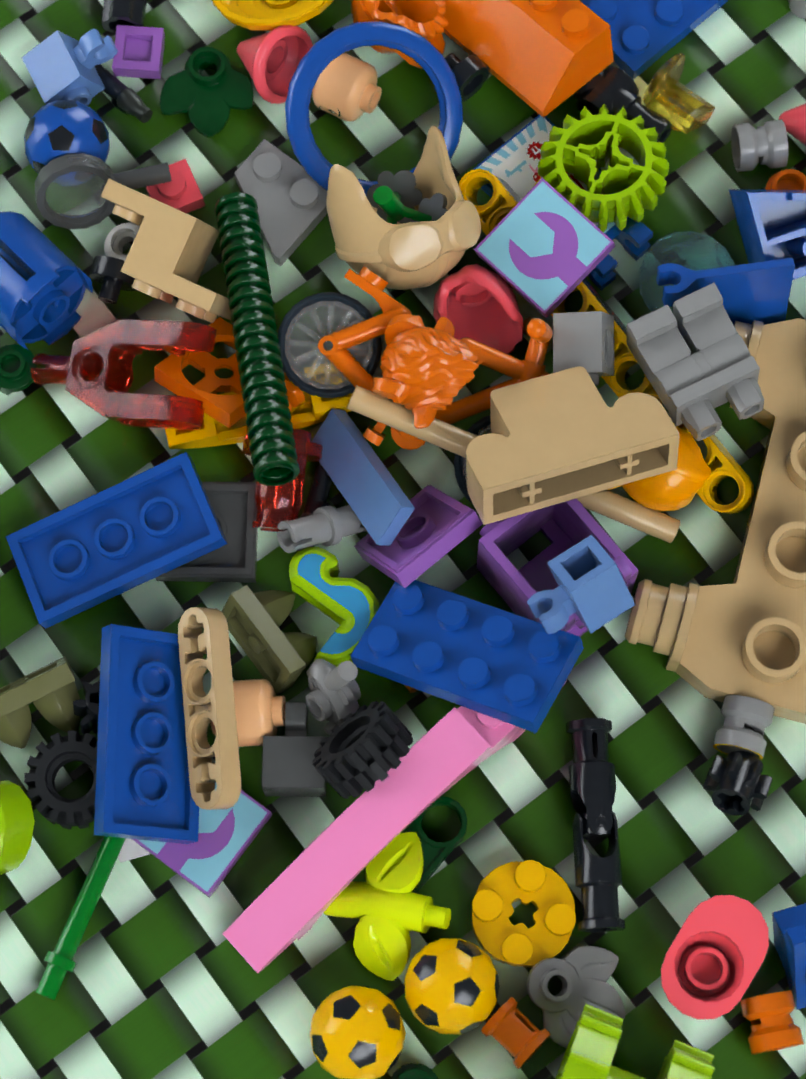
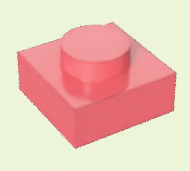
(181, 191)

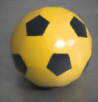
(451, 986)
(357, 1033)

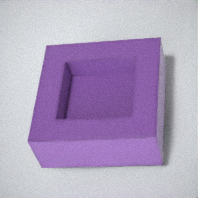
(139, 52)

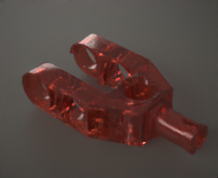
(114, 350)

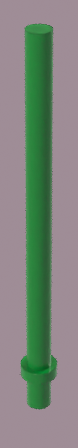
(61, 958)

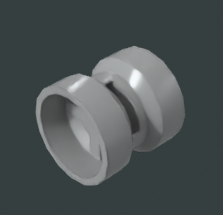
(761, 145)

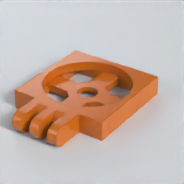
(223, 408)

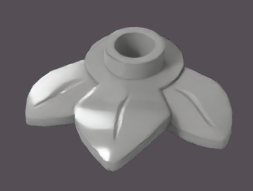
(583, 981)

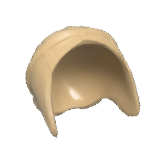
(410, 252)

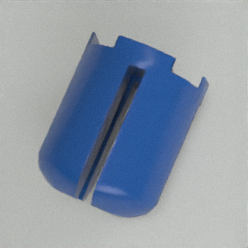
(34, 278)

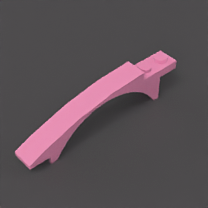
(363, 830)

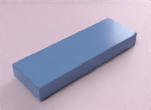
(362, 478)

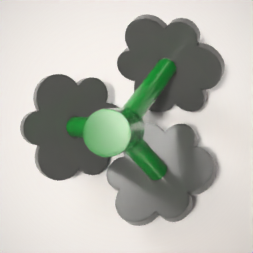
(397, 198)

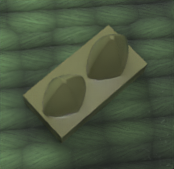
(255, 626)
(52, 693)

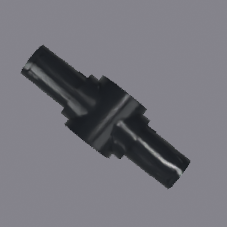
(617, 90)

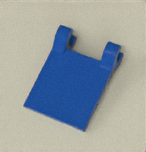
(748, 290)

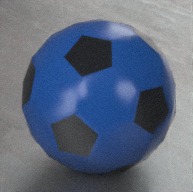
(62, 130)

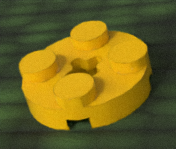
(530, 884)

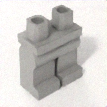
(696, 361)

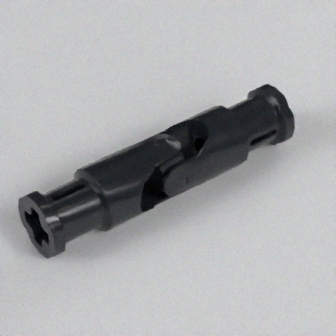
(593, 794)

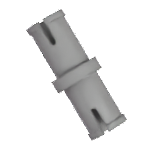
(323, 527)

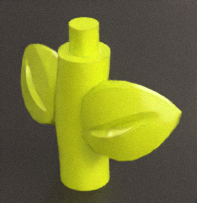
(389, 907)

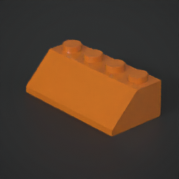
(533, 46)

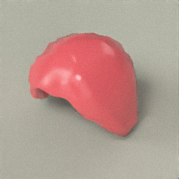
(480, 307)

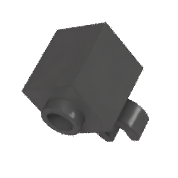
(288, 758)

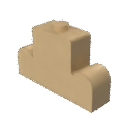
(563, 442)

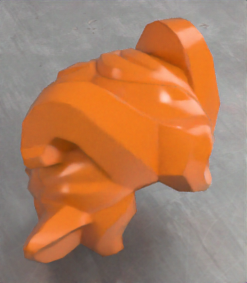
(423, 366)

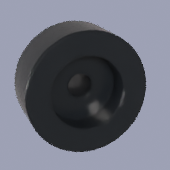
(470, 74)
(107, 272)

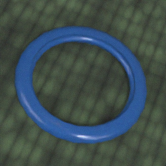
(349, 38)

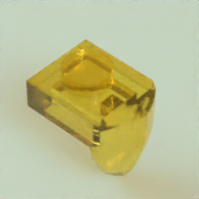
(674, 100)

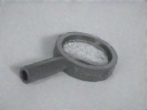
(72, 185)

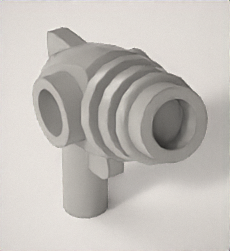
(332, 692)

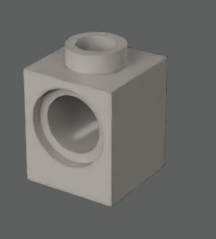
(584, 341)

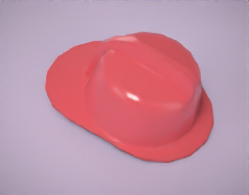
(715, 957)

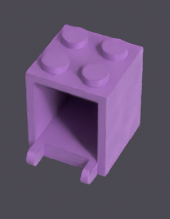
(564, 527)

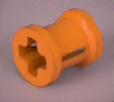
(515, 1032)

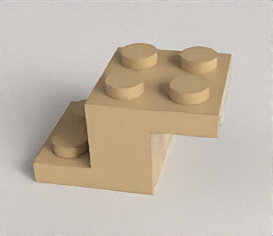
(167, 252)

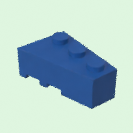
(772, 225)

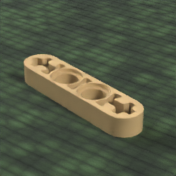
(215, 707)

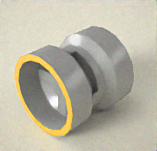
(743, 725)

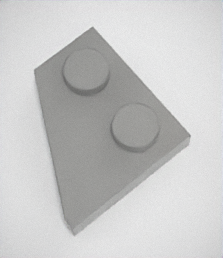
(286, 198)

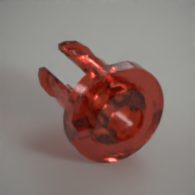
(284, 501)

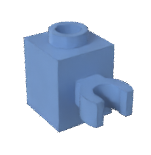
(66, 68)
(586, 586)

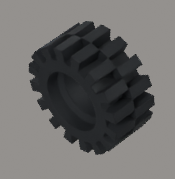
(362, 749)
(42, 779)

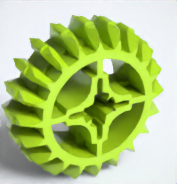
(585, 147)

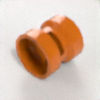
(771, 1022)

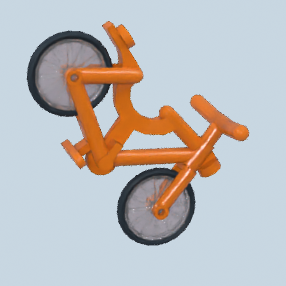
(336, 344)

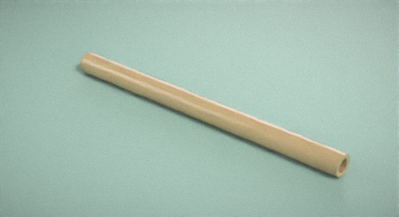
(456, 441)

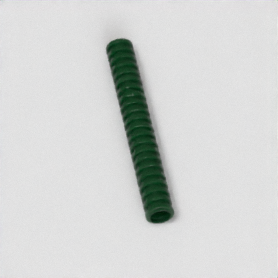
(256, 341)

